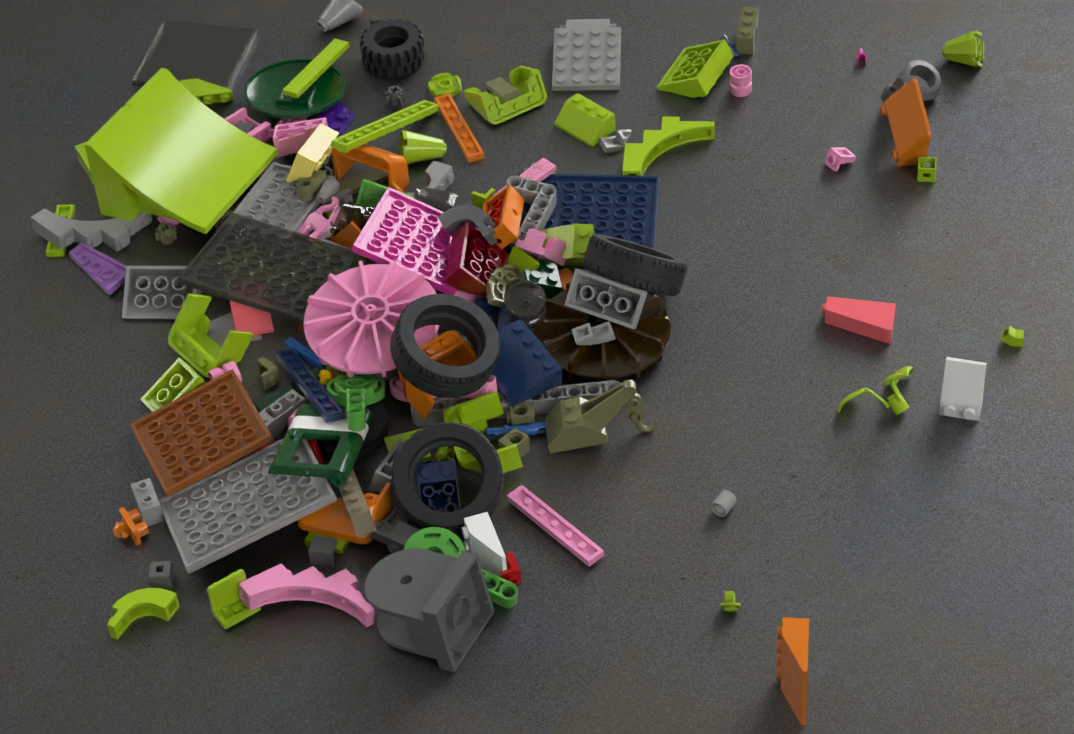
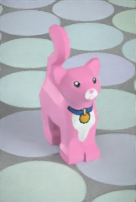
(318, 224)

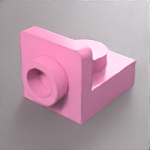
(839, 156)

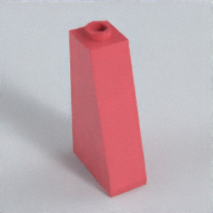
(861, 317)

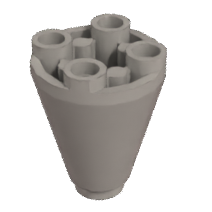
(338, 13)

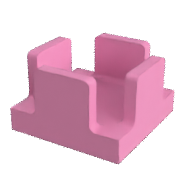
(533, 245)

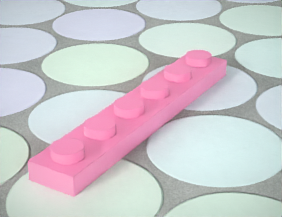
(555, 525)

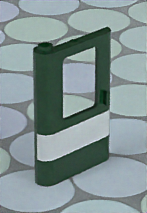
(310, 425)

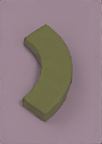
(498, 281)

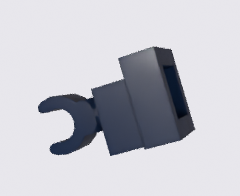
(486, 307)

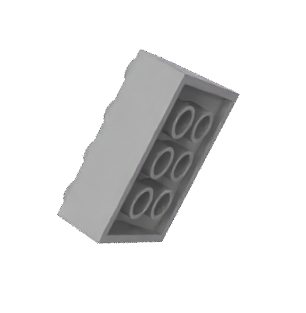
(154, 292)

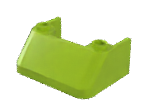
(191, 340)
(474, 414)

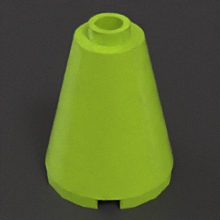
(419, 147)

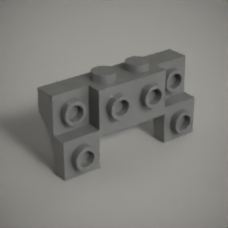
(394, 532)

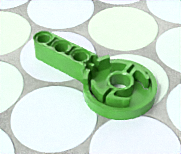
(356, 394)
(442, 545)

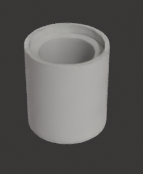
(723, 503)

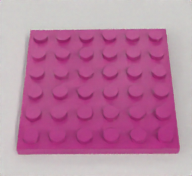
(409, 234)

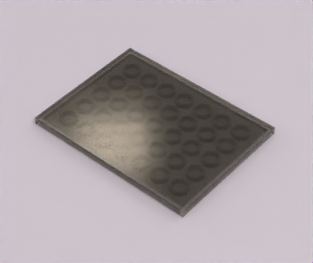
(265, 266)

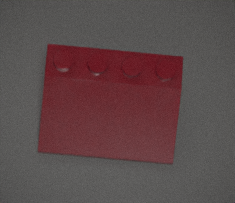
(473, 260)

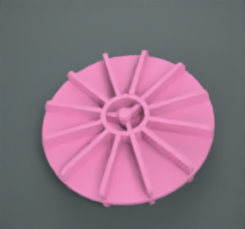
(356, 313)

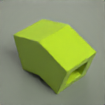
(1013, 337)

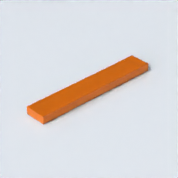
(459, 128)

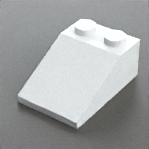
(962, 388)
(484, 542)

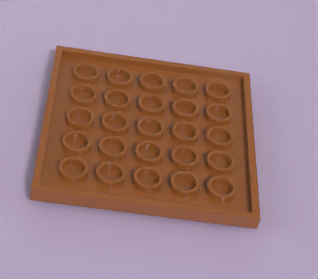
(201, 432)

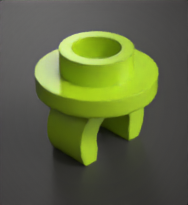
(445, 454)
(730, 604)

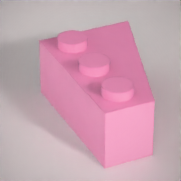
(292, 136)

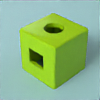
(922, 170)

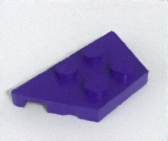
(338, 118)

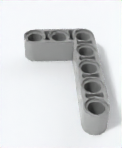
(543, 202)

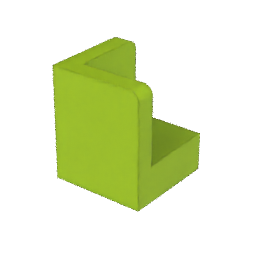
(479, 199)

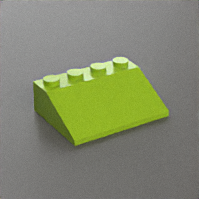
(697, 69)

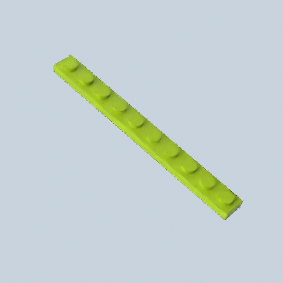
(384, 126)

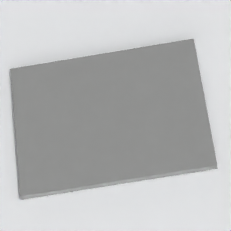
(241, 505)

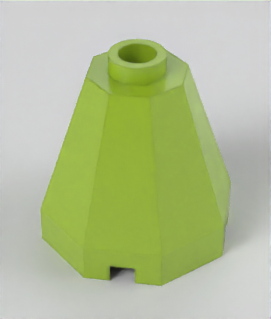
(965, 49)

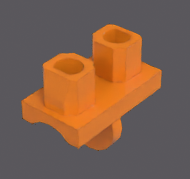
(127, 526)

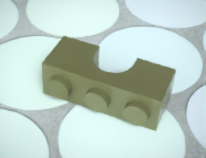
(747, 29)

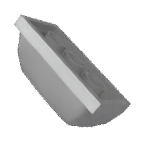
(605, 298)

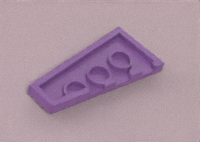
(101, 268)

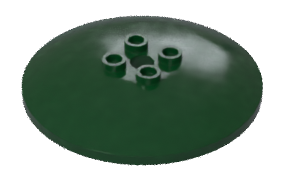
(265, 93)

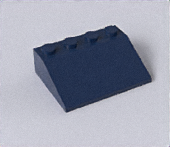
(524, 365)

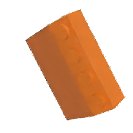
(793, 663)

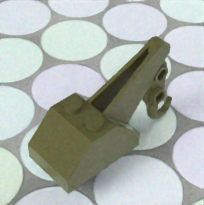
(583, 422)

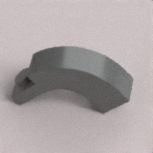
(457, 216)

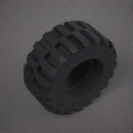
(392, 48)

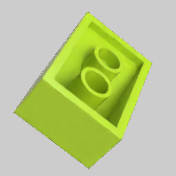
(576, 239)
(172, 384)

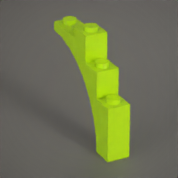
(655, 142)

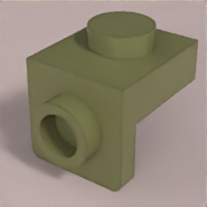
(268, 372)

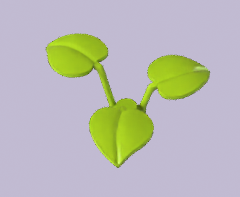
(895, 400)

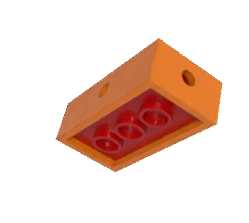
(506, 213)

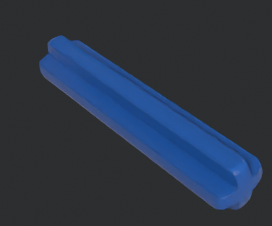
(304, 352)

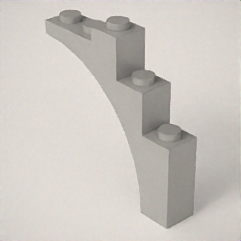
(64, 231)

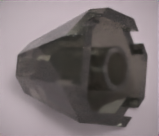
(436, 198)

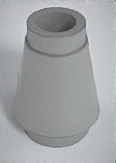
(329, 188)

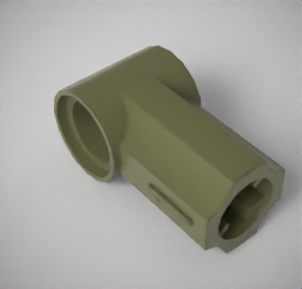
(307, 186)

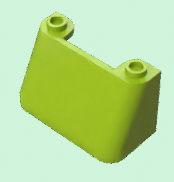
(495, 111)

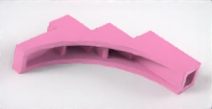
(309, 585)

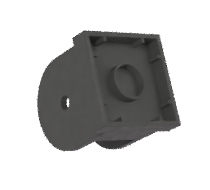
(435, 612)

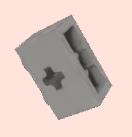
(147, 502)

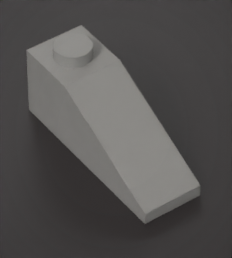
(383, 472)

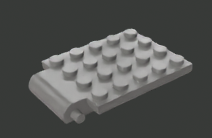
(586, 55)

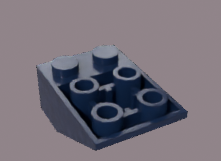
(439, 485)

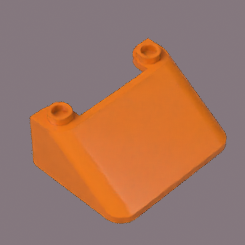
(908, 124)

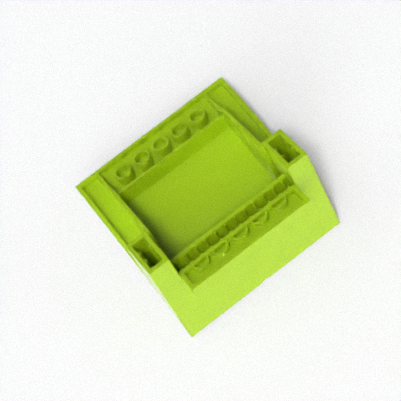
(172, 158)

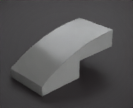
(598, 334)

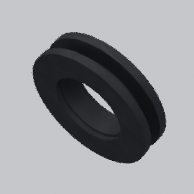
(374, 438)

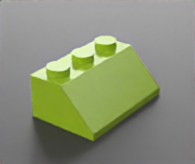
(585, 120)

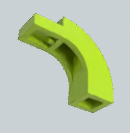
(141, 603)

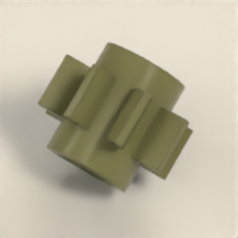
(165, 233)

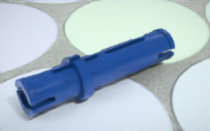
(529, 429)

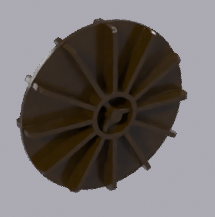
(613, 359)

